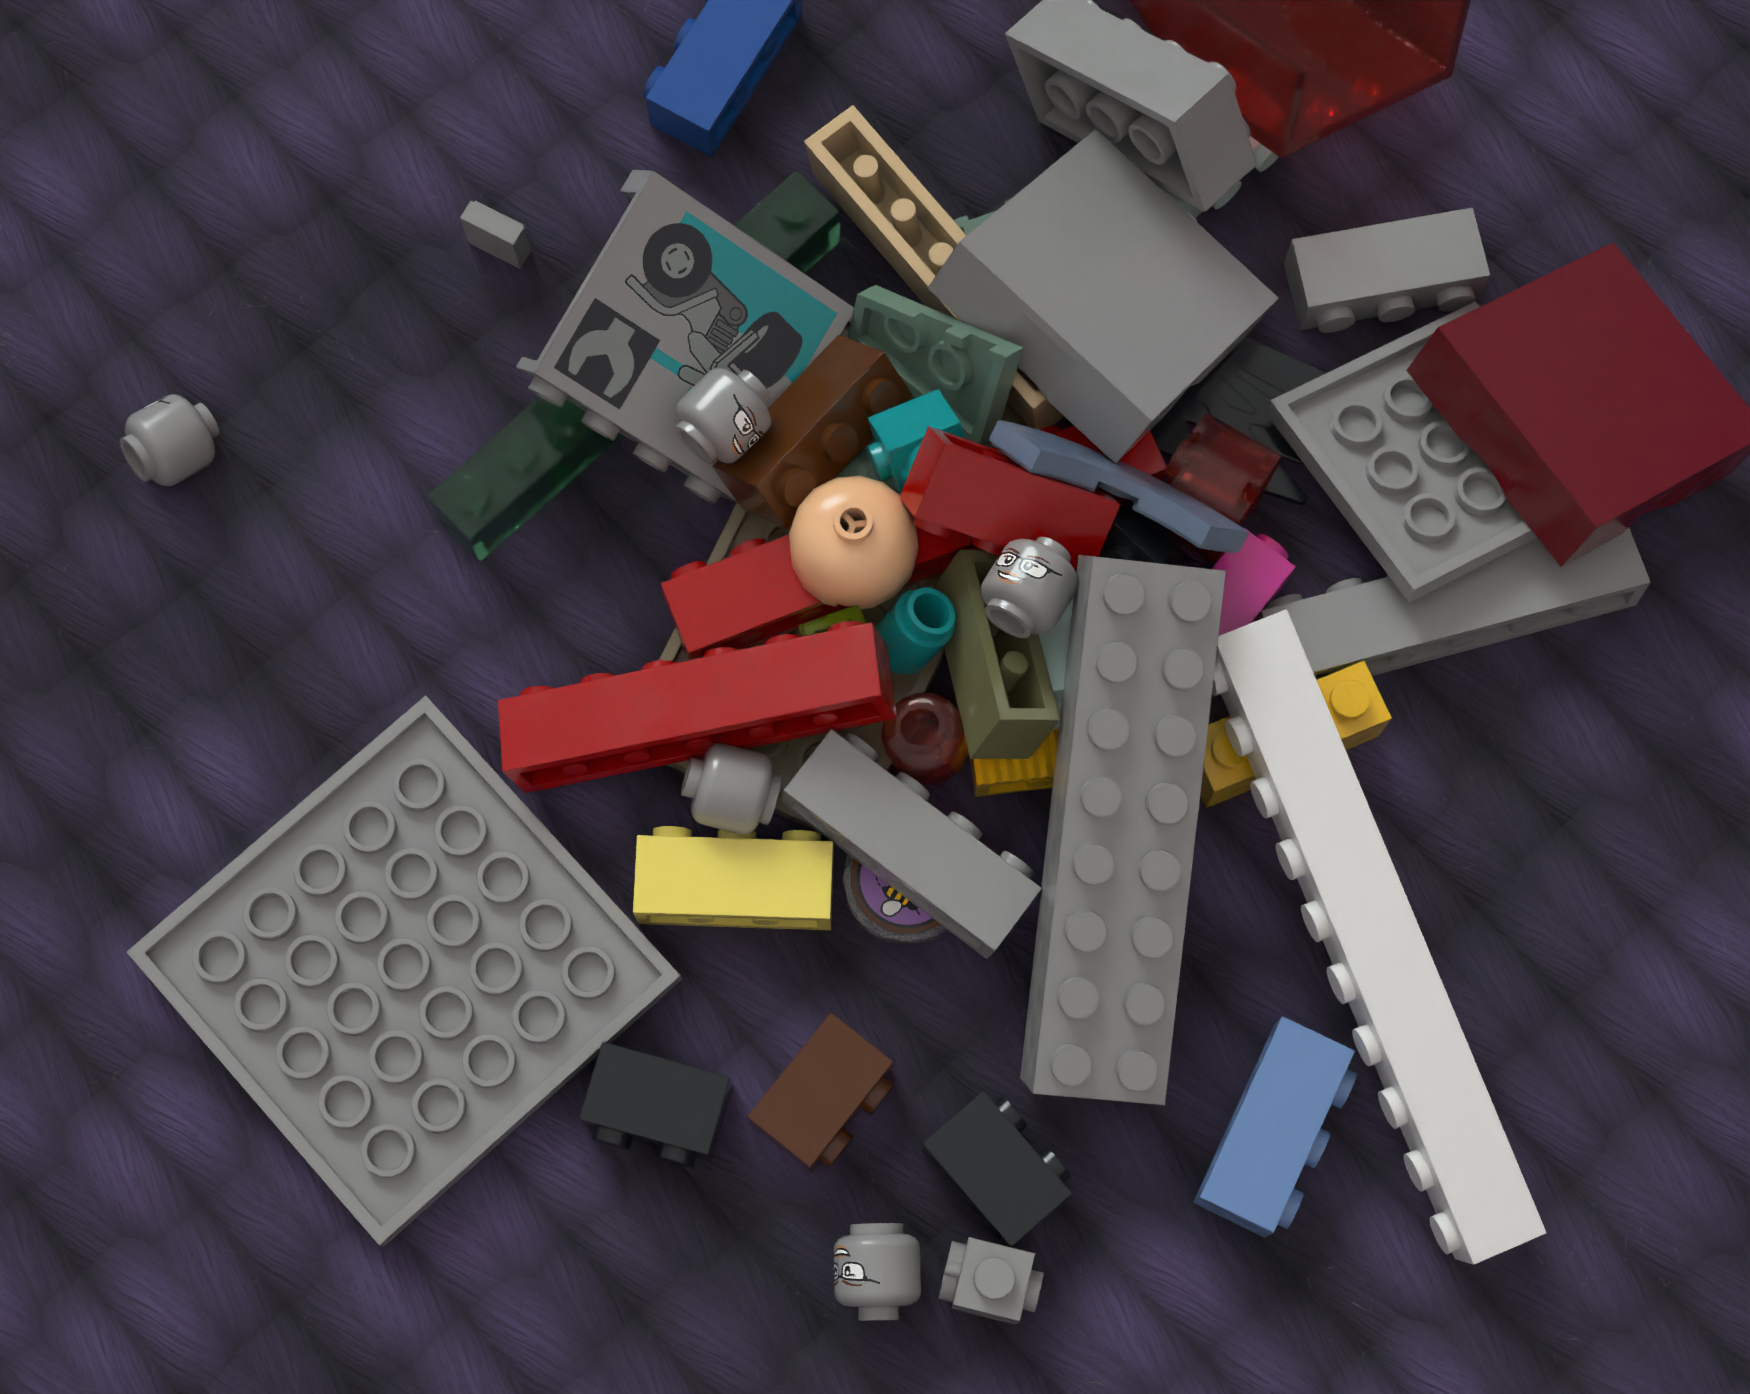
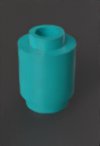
(917, 629)

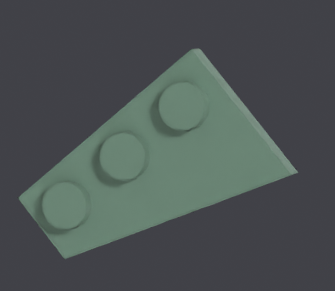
(940, 353)

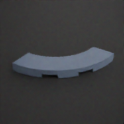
(1088, 468)

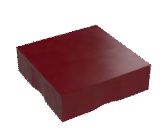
(1585, 401)

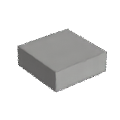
(495, 234)

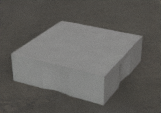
(1103, 292)

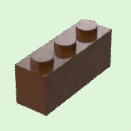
(814, 429)

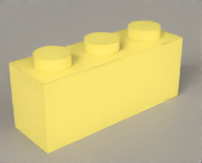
(733, 880)

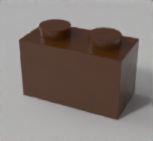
(823, 1094)

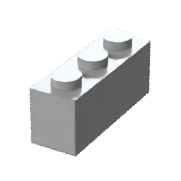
(1386, 270)

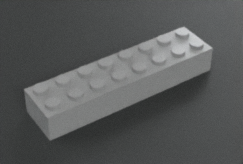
(1122, 830)

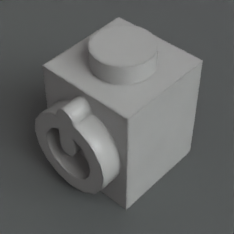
(990, 1280)

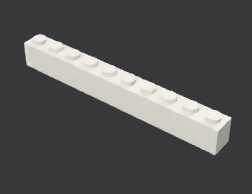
(1372, 943)

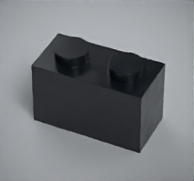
(655, 1104)
(998, 1169)

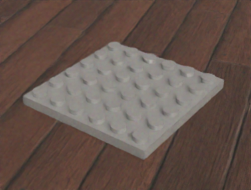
(404, 969)

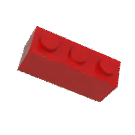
(998, 501)

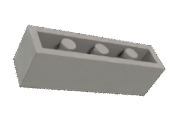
(910, 842)

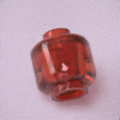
(925, 738)

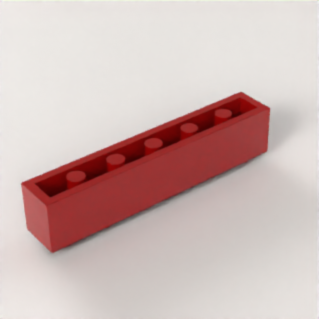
(682, 708)

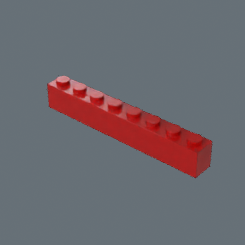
(760, 596)

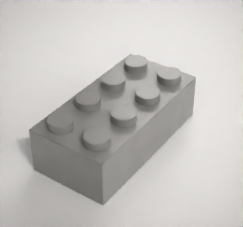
(1140, 92)

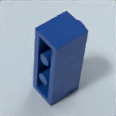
(717, 68)

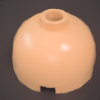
(853, 542)

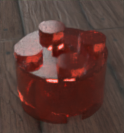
(1222, 472)

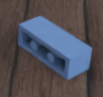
(1277, 1129)

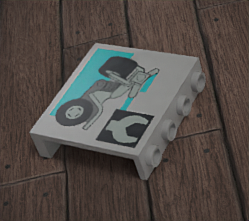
(667, 307)

